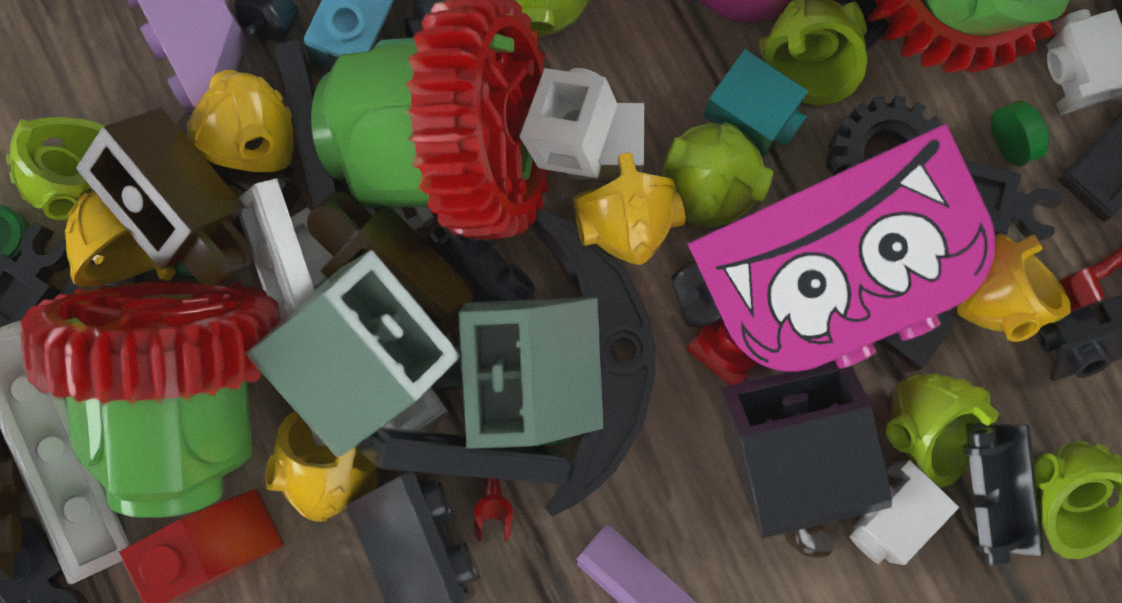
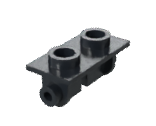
(485, 265)
(1082, 342)
(1004, 491)

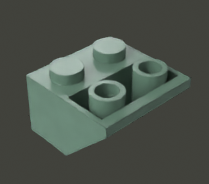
(354, 354)
(530, 371)

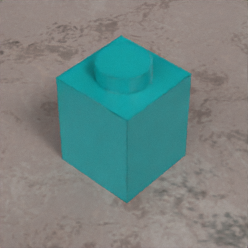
(758, 102)

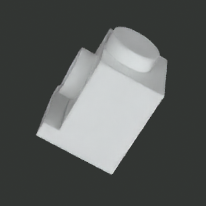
(1086, 59)
(569, 121)
(915, 517)

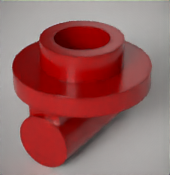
(721, 354)

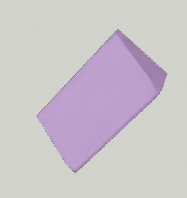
(626, 571)

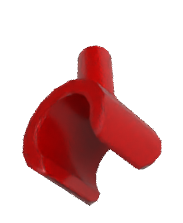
(1084, 286)
(492, 506)

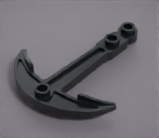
(623, 385)

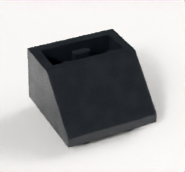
(805, 448)
(411, 542)

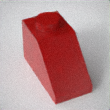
(201, 549)

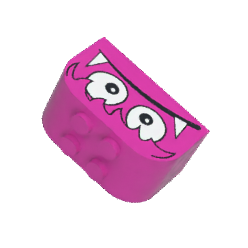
(852, 258)

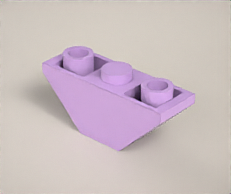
(196, 38)

